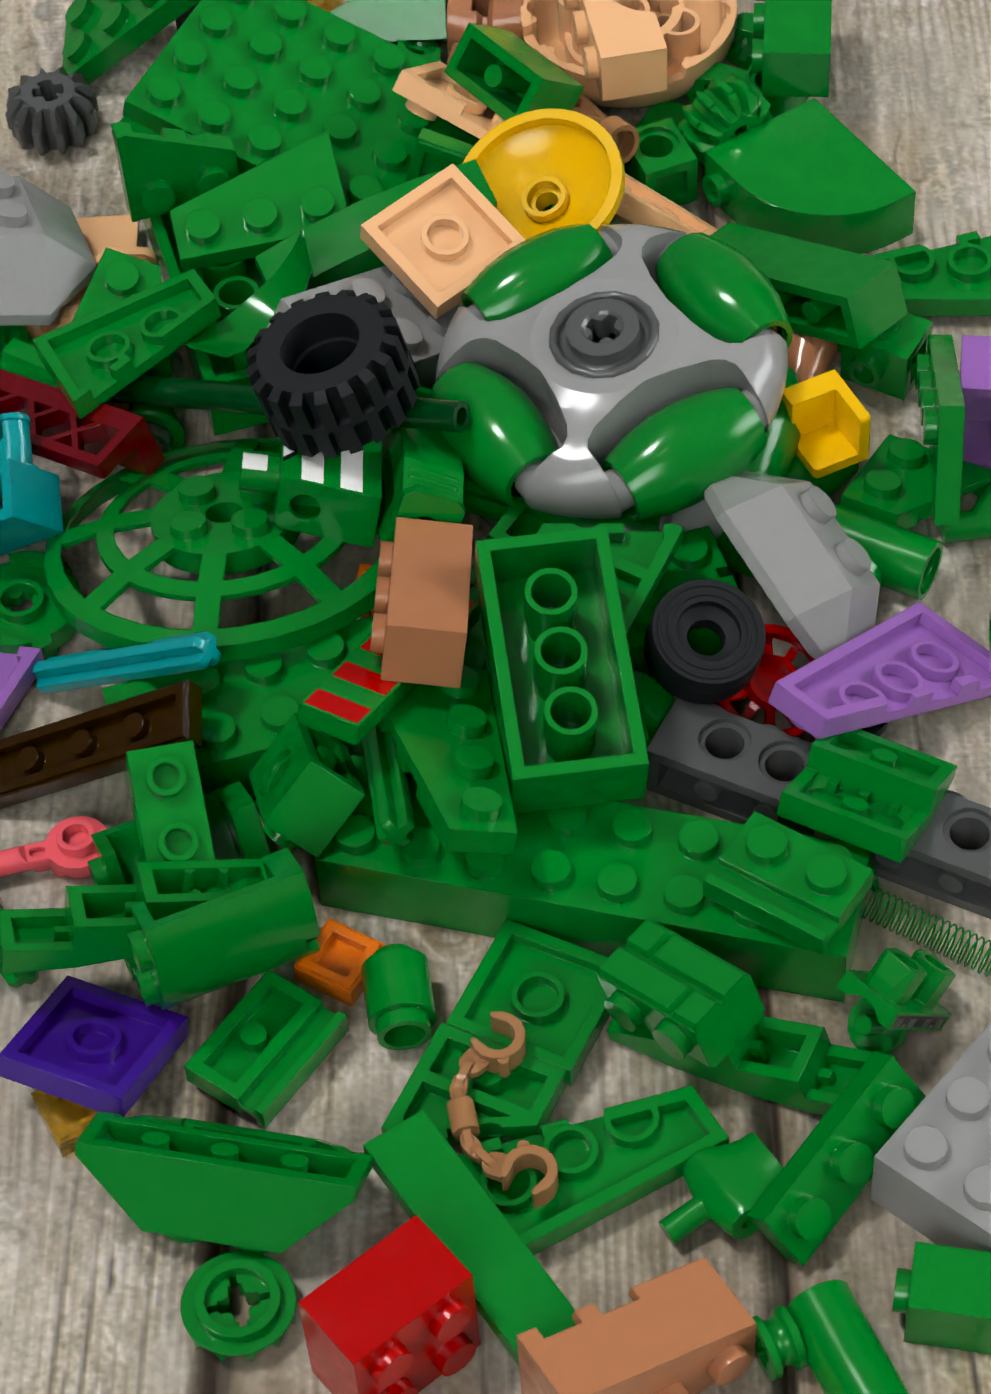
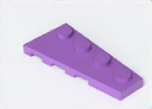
(885, 675)

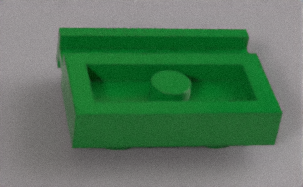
(788, 882)
(266, 1048)

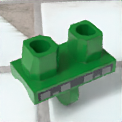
(896, 997)

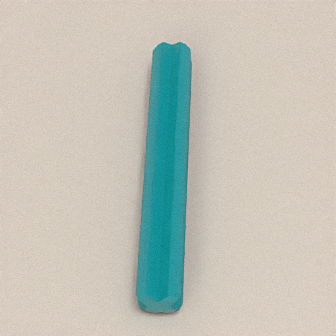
(128, 663)

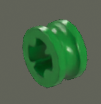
(779, 1343)

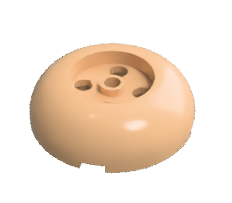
(694, 32)

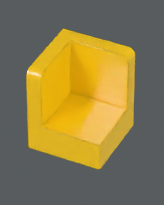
(830, 423)

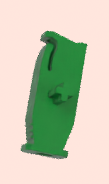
(427, 481)

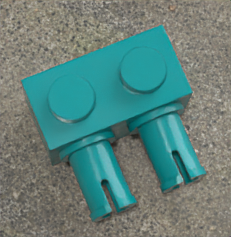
(27, 494)

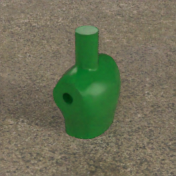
(723, 1188)

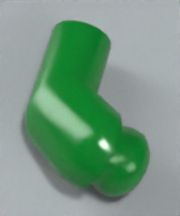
(974, 523)

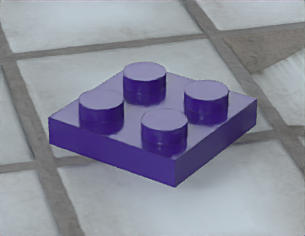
(93, 1046)

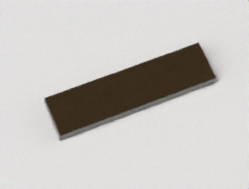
(96, 742)

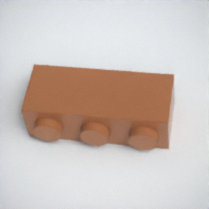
(423, 602)

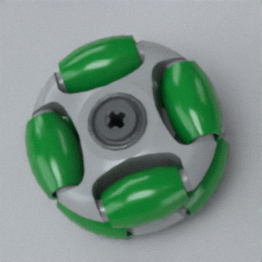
(618, 376)

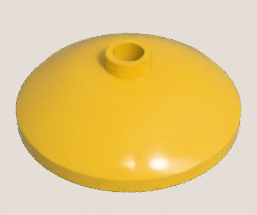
(548, 161)

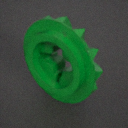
(210, 1292)

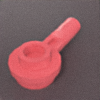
(63, 851)

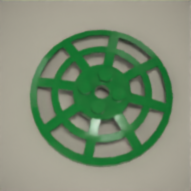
(208, 531)

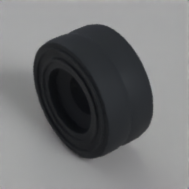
(709, 606)

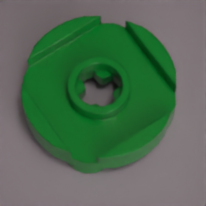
(42, 623)

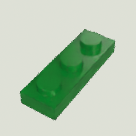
(835, 1159)

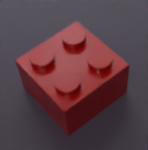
(393, 1317)

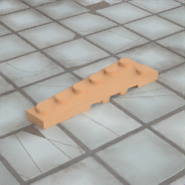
(436, 94)

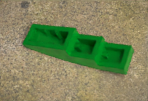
(336, 242)
(98, 917)
(774, 1062)

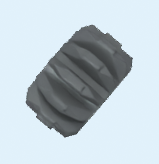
(51, 111)

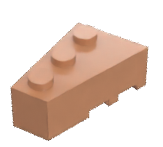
(669, 1340)

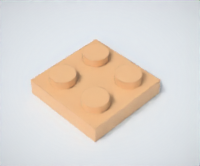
(439, 238)

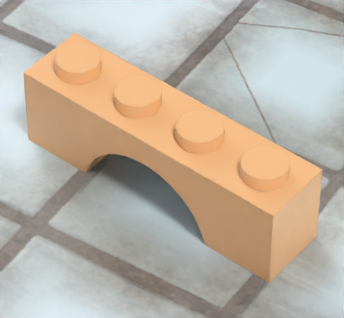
(621, 48)

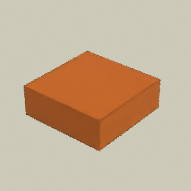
(338, 963)

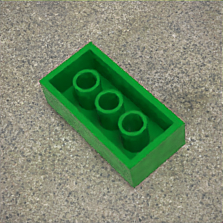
(560, 669)

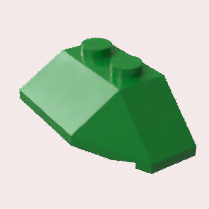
(220, 1179)

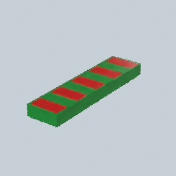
(354, 697)

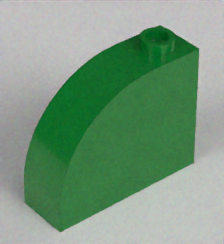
(810, 183)

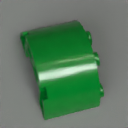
(224, 936)

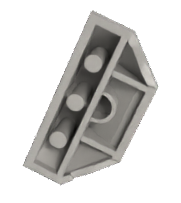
(40, 254)
(799, 556)

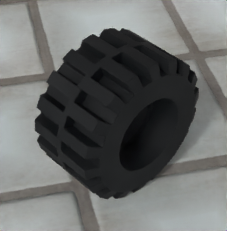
(333, 373)

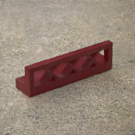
(91, 444)

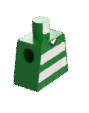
(320, 494)

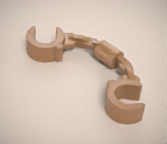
(464, 1118)

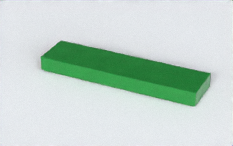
(438, 1187)

